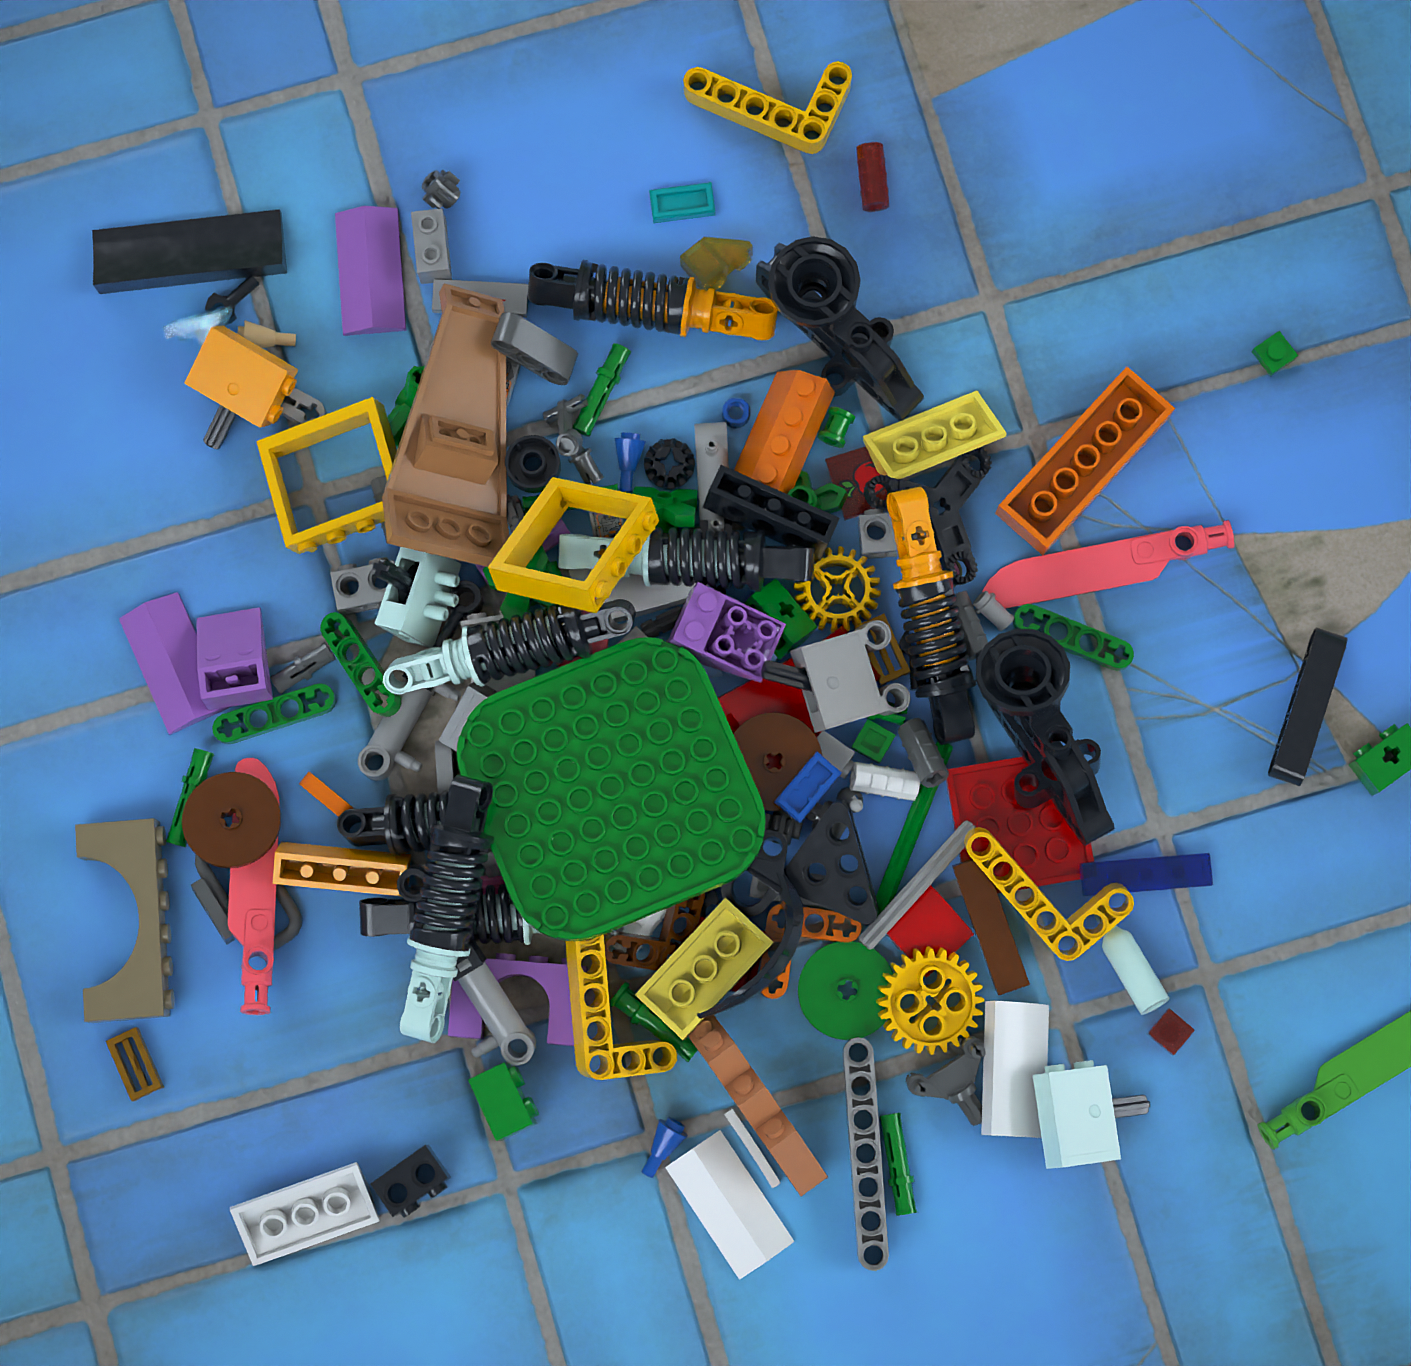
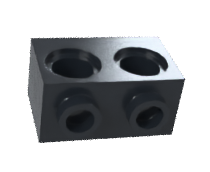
(407, 1174)

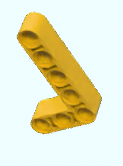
(773, 109)
(1039, 902)
(599, 1012)

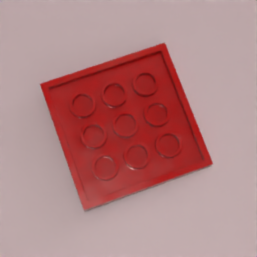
(1032, 836)

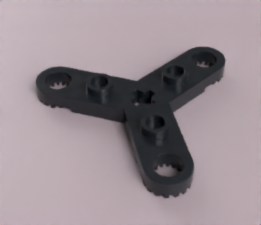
(952, 492)

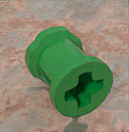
(836, 427)

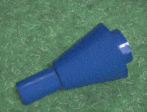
(628, 451)
(667, 1138)

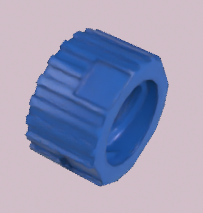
(734, 402)

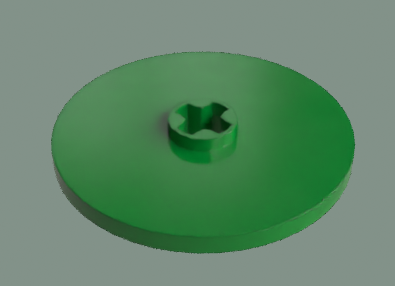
(824, 1003)

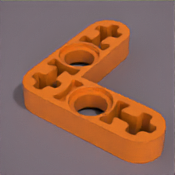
(776, 935)

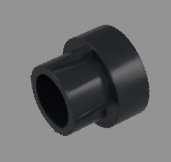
(526, 448)

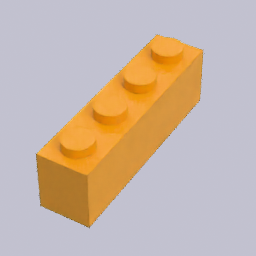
(338, 868)

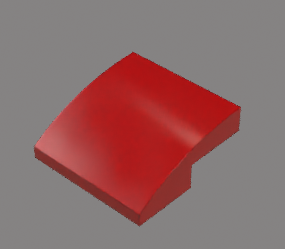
(930, 924)

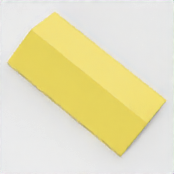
(933, 436)
(704, 968)

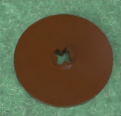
(775, 735)
(242, 841)

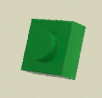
(1274, 353)
(873, 741)

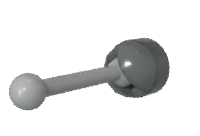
(855, 804)

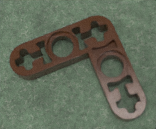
(660, 946)

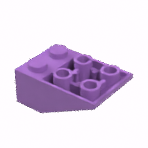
(726, 633)
(232, 659)

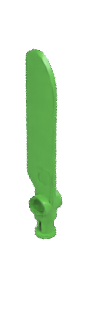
(1346, 1079)

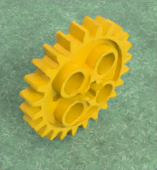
(950, 1020)

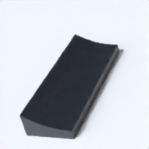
(188, 251)

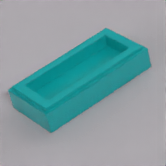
(682, 202)

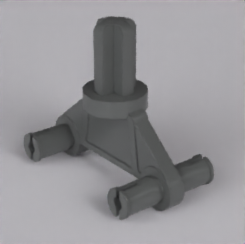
(954, 1080)

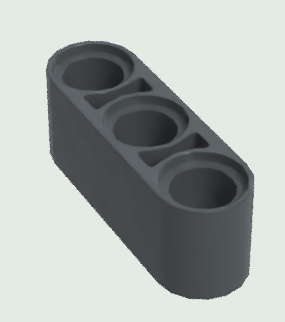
(534, 348)

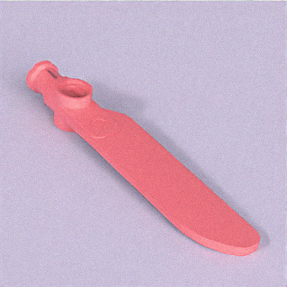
(1101, 565)
(253, 909)

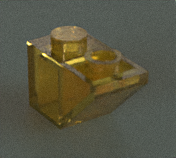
(714, 259)

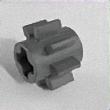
(441, 189)
(784, 824)

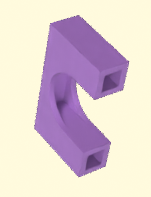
(467, 1023)

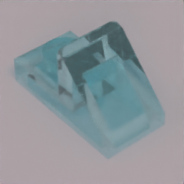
(198, 324)

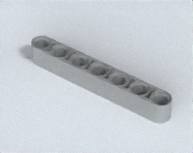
(861, 1170)

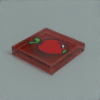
(852, 472)

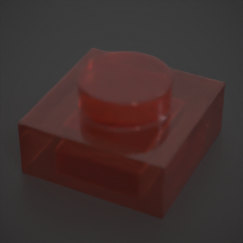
(1170, 1032)

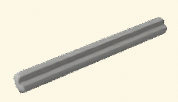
(916, 887)

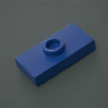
(807, 787)

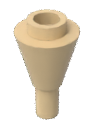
(264, 336)

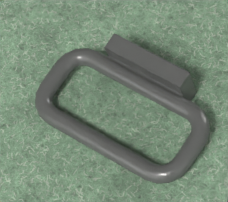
(215, 903)

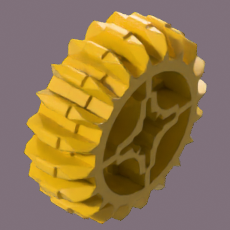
(848, 598)

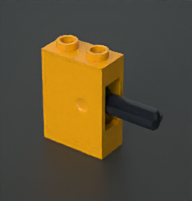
(241, 380)

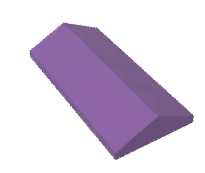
(370, 270)
(167, 656)

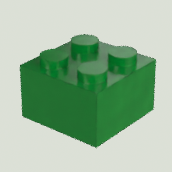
(503, 1100)

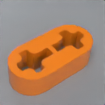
(324, 794)

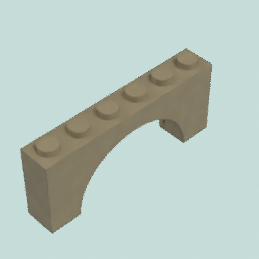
(142, 984)

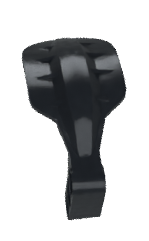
(770, 872)

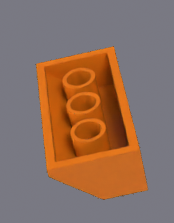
(785, 429)

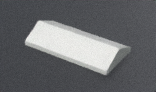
(730, 1204)
(305, 1213)

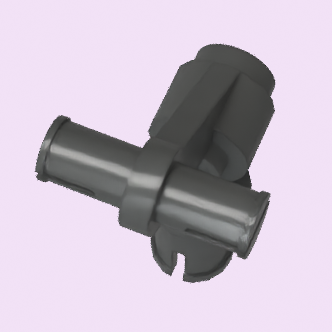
(570, 441)

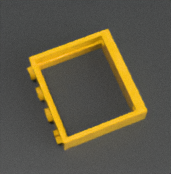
(308, 434)
(510, 563)

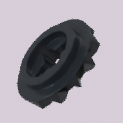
(679, 474)

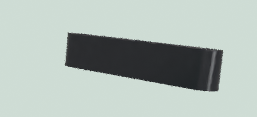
(1307, 706)

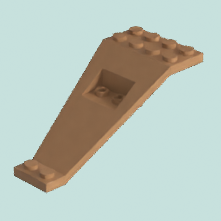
(450, 464)

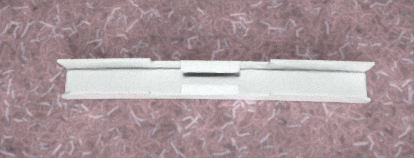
(752, 1148)

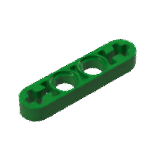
(1074, 632)
(357, 666)
(273, 710)

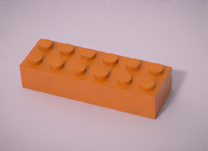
(1084, 460)

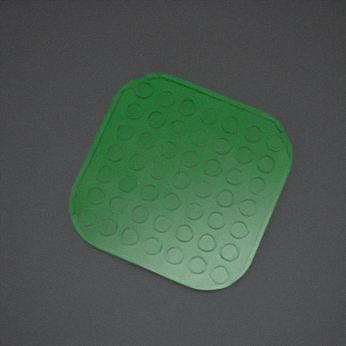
(612, 789)

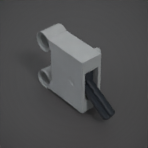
(839, 678)

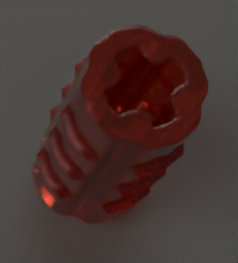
(872, 176)

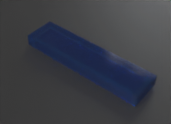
(1148, 873)

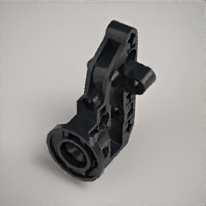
(834, 321)
(1024, 681)

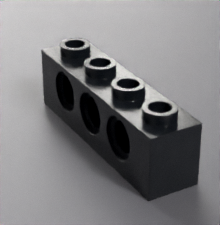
(769, 510)

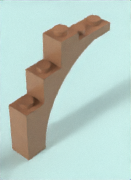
(757, 1105)

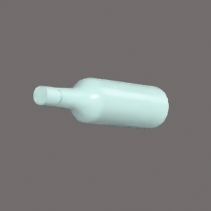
(1133, 969)

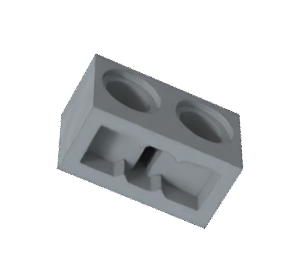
(431, 245)
(879, 548)
(367, 596)

